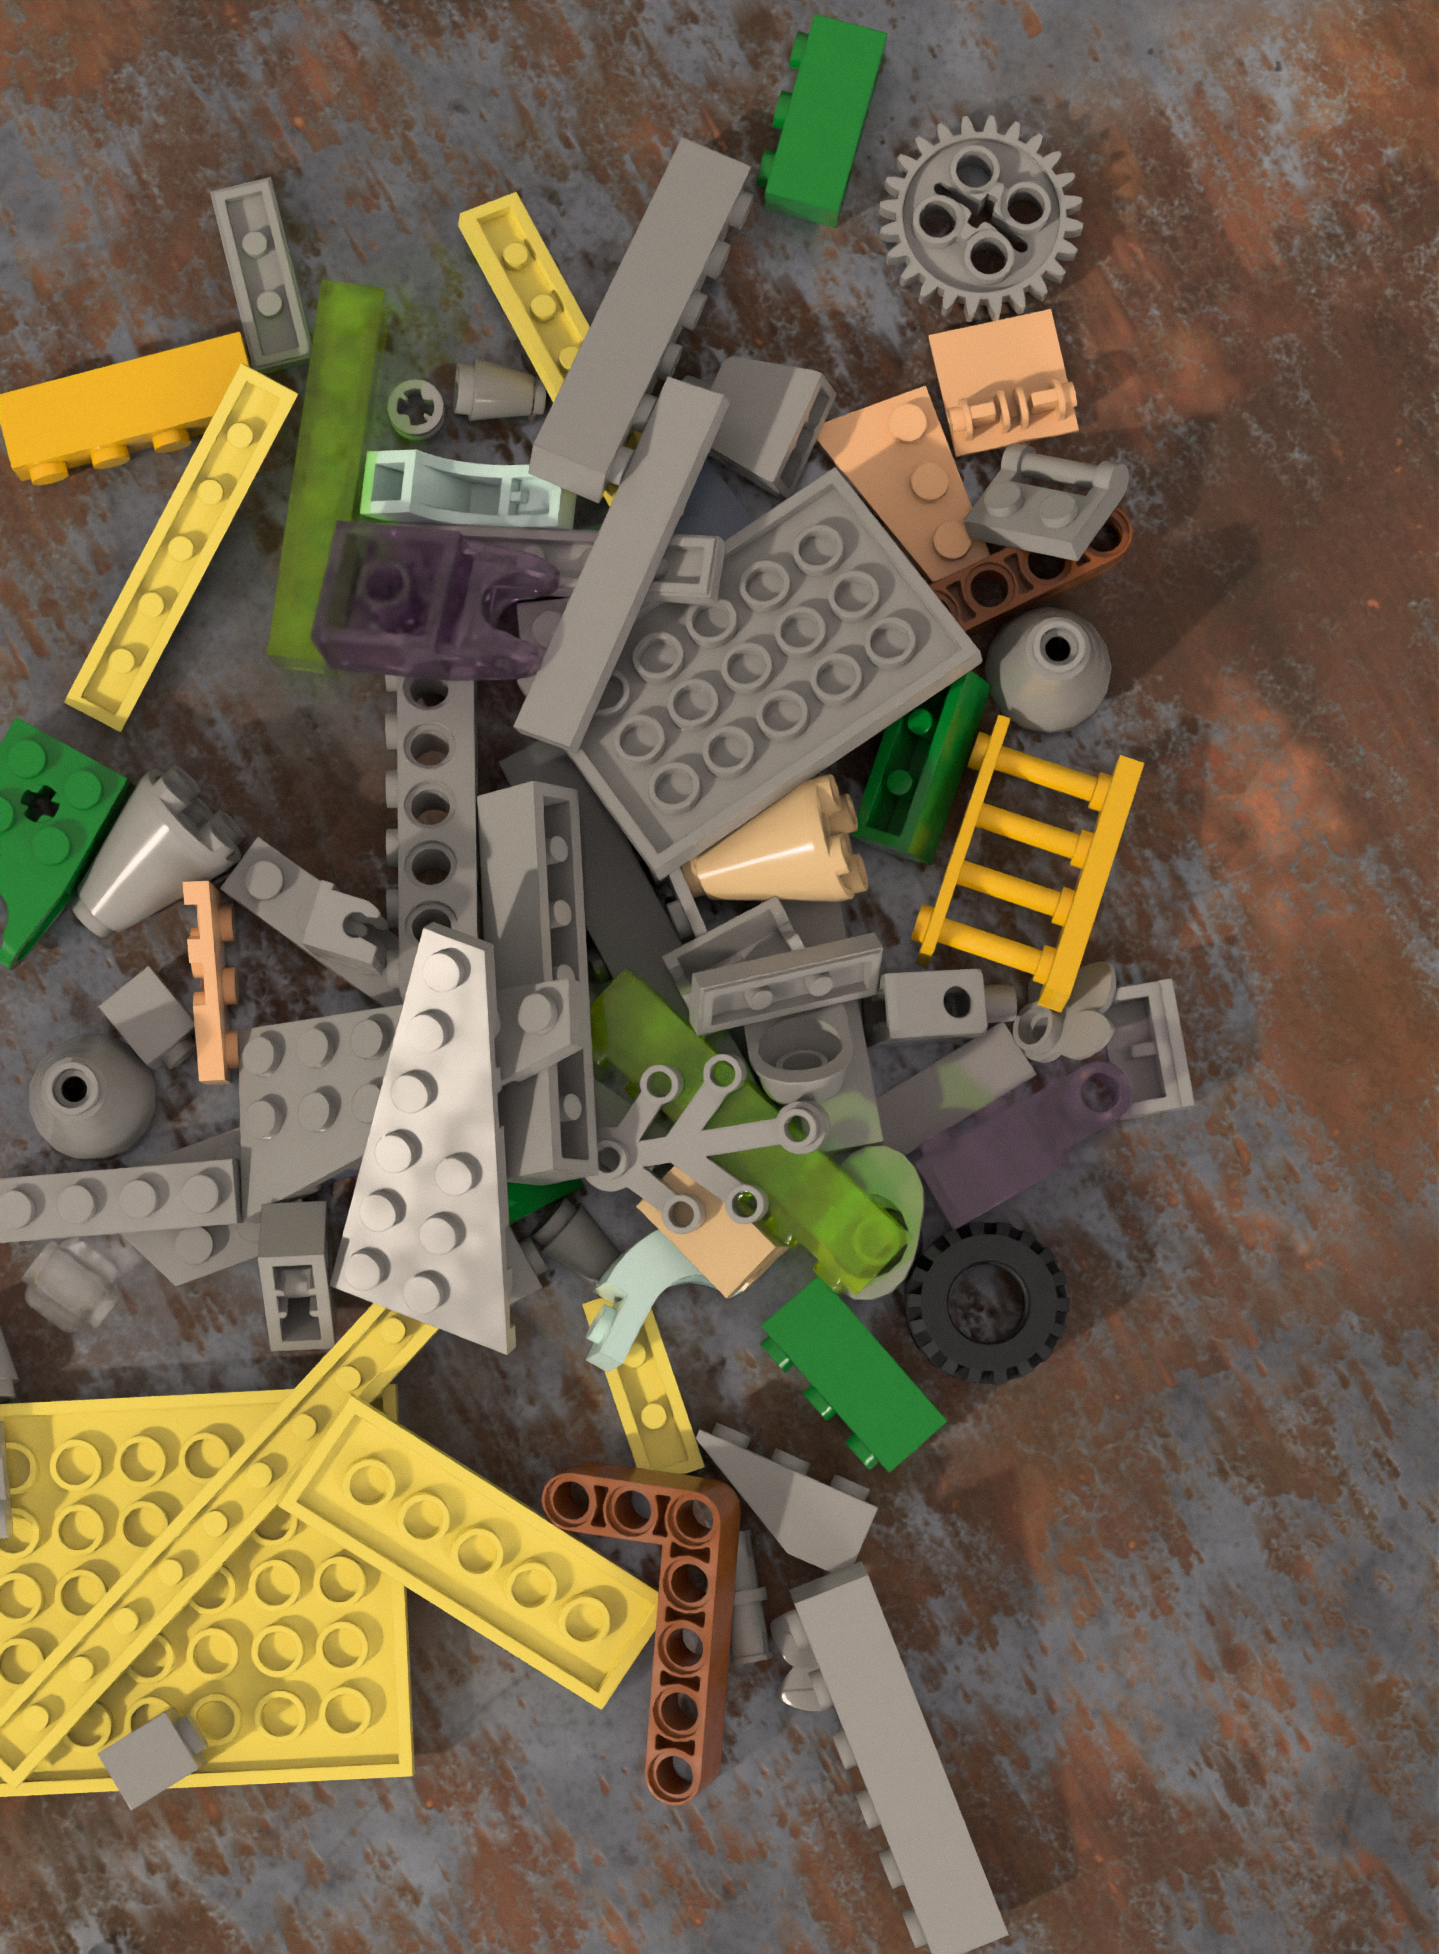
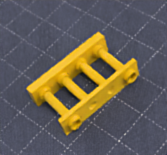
(1070, 908)

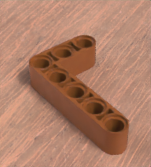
(1019, 584)
(679, 1603)

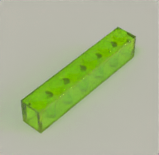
(328, 458)
(806, 1193)

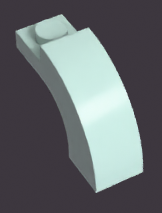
(448, 491)
(633, 1286)

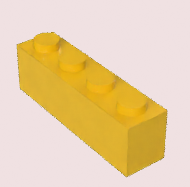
(118, 409)

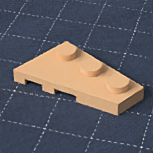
(908, 478)
(219, 984)

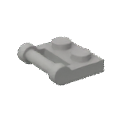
(1045, 518)

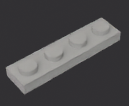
(120, 1200)

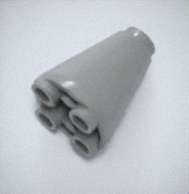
(1041, 691)
(151, 849)
(117, 1100)

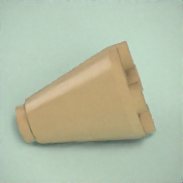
(786, 851)

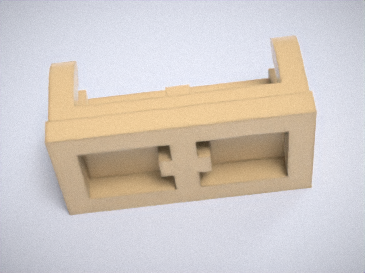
(721, 1249)

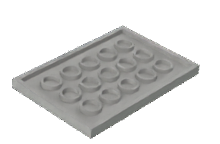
(744, 700)

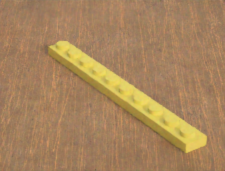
(198, 1541)

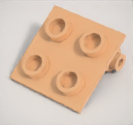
(1003, 383)

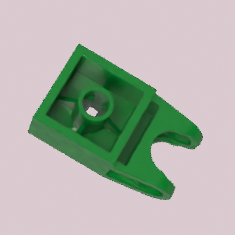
(48, 857)

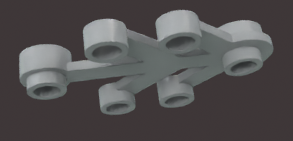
(690, 1145)

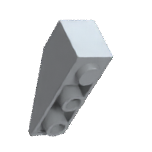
(803, 1514)

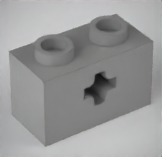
(296, 1275)

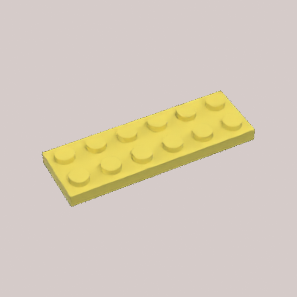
(473, 1550)

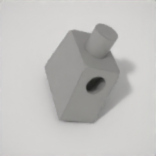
(769, 420)
(913, 1011)

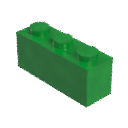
(821, 120)
(921, 771)
(851, 1376)

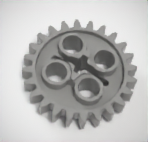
(1015, 175)

